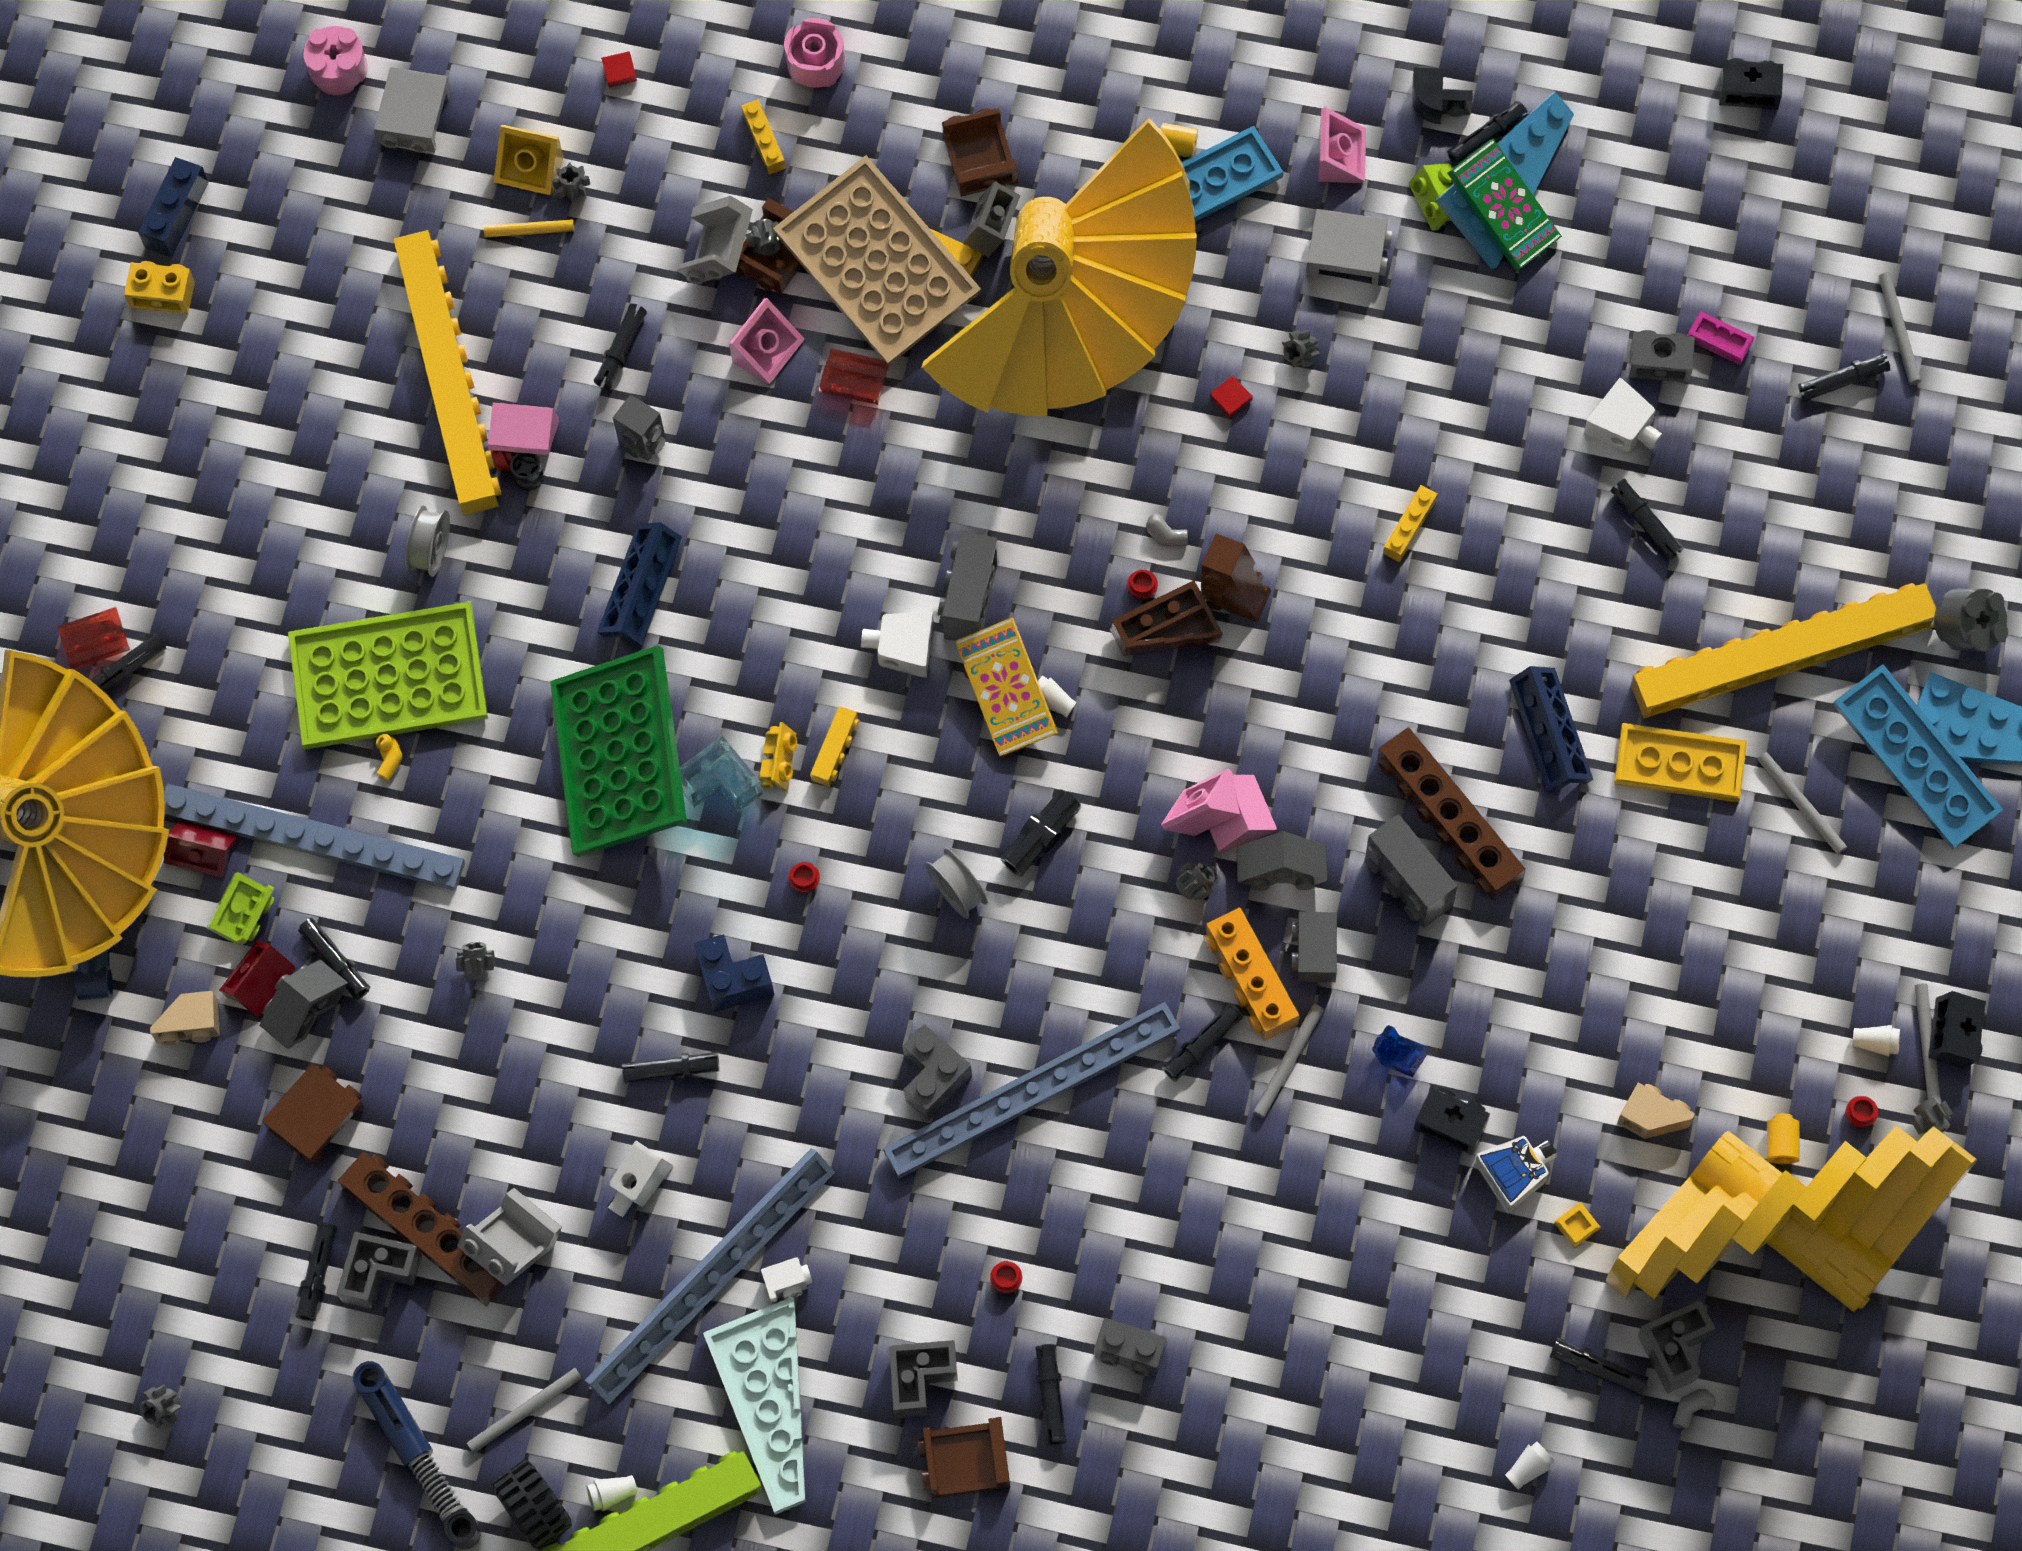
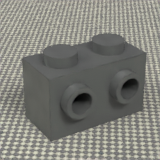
(639, 428)
(1315, 947)
(1130, 1347)

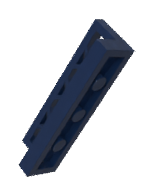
(644, 583)
(1546, 728)

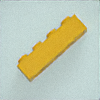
(763, 137)
(1410, 523)
(834, 746)

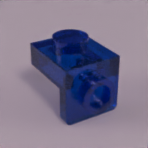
(1399, 1052)

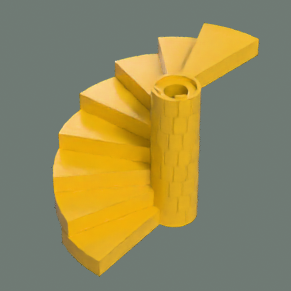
(1090, 290)
(82, 814)
(1836, 1230)

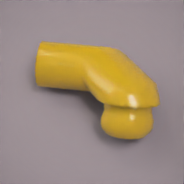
(391, 755)

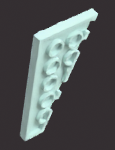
(762, 1382)

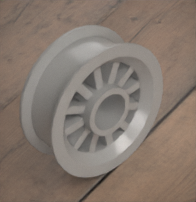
(427, 541)
(956, 883)

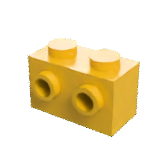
(159, 287)

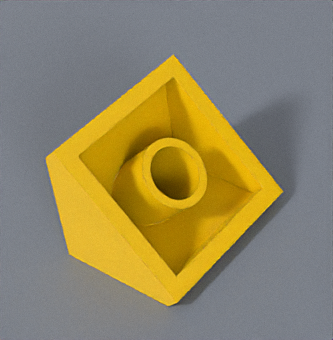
(527, 159)

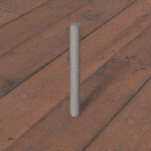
(1899, 328)
(1802, 803)
(1925, 1026)
(1288, 1061)
(524, 1410)

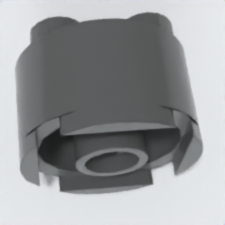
(1971, 619)

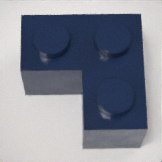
(731, 982)

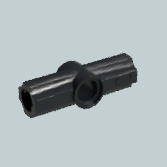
(1040, 833)

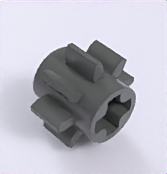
(567, 189)
(763, 238)
(1301, 348)
(1195, 880)
(475, 960)
(1932, 1114)
(160, 1406)

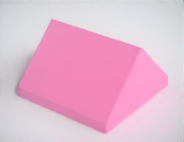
(1341, 149)
(765, 342)
(522, 428)
(1204, 805)
(1254, 817)

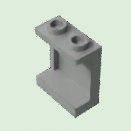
(411, 109)
(721, 239)
(1348, 244)
(510, 1237)

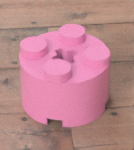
(814, 53)
(335, 59)

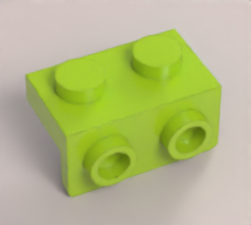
(1427, 186)
(240, 909)

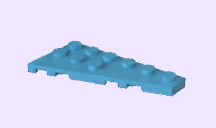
(1529, 151)
(1973, 722)

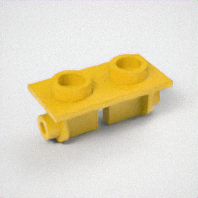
(780, 744)

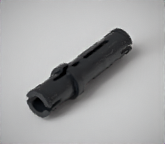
(1497, 126)
(615, 356)
(1843, 377)
(1639, 510)
(151, 647)
(334, 958)
(1194, 1050)
(670, 1067)
(308, 1308)
(1586, 1361)
(1049, 1382)

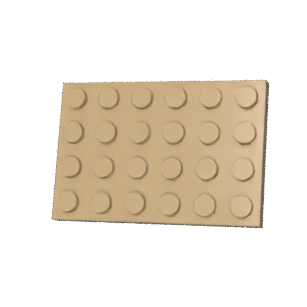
(877, 260)

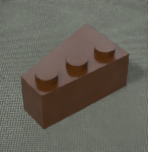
(1231, 581)
(1167, 623)

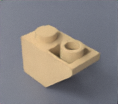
(188, 1017)
(1652, 1114)

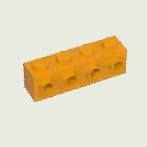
(1252, 974)

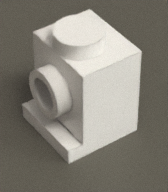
(786, 1279)

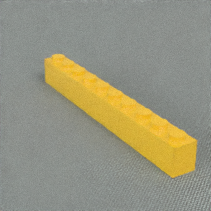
(446, 372)
(1783, 650)

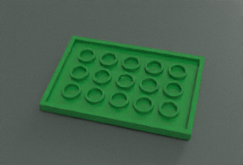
(618, 751)

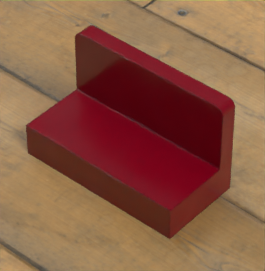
(199, 848)
(256, 976)

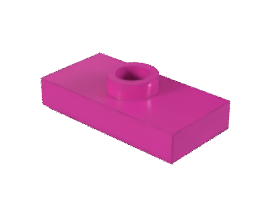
(1721, 338)

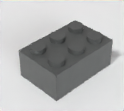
(968, 585)
(1410, 871)

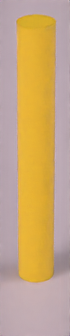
(528, 228)

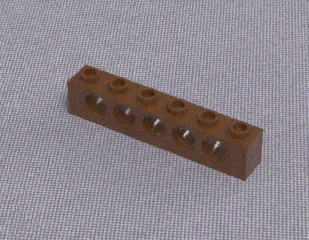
(1408, 749)
(358, 1183)

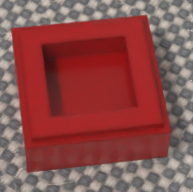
(619, 69)
(1231, 396)

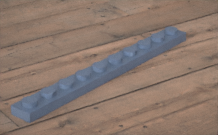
(313, 837)
(1031, 1090)
(709, 1276)

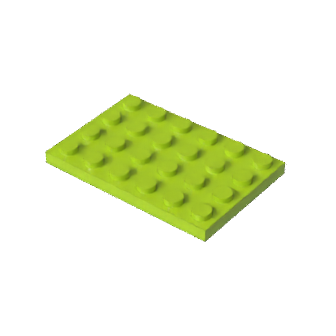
(387, 675)

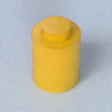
(1181, 138)
(1783, 1139)

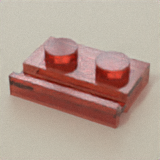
(854, 376)
(93, 638)

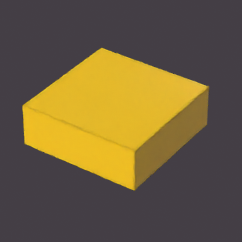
(1577, 1225)

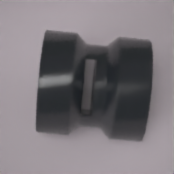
(525, 464)

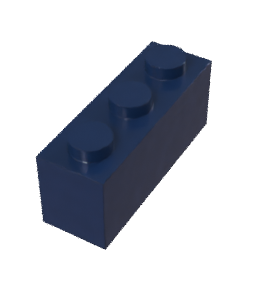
(173, 207)

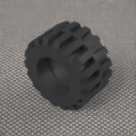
(531, 1504)

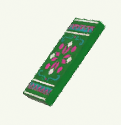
(1504, 204)

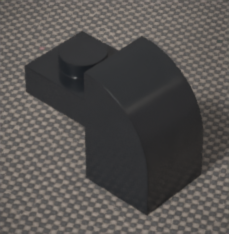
(1432, 100)

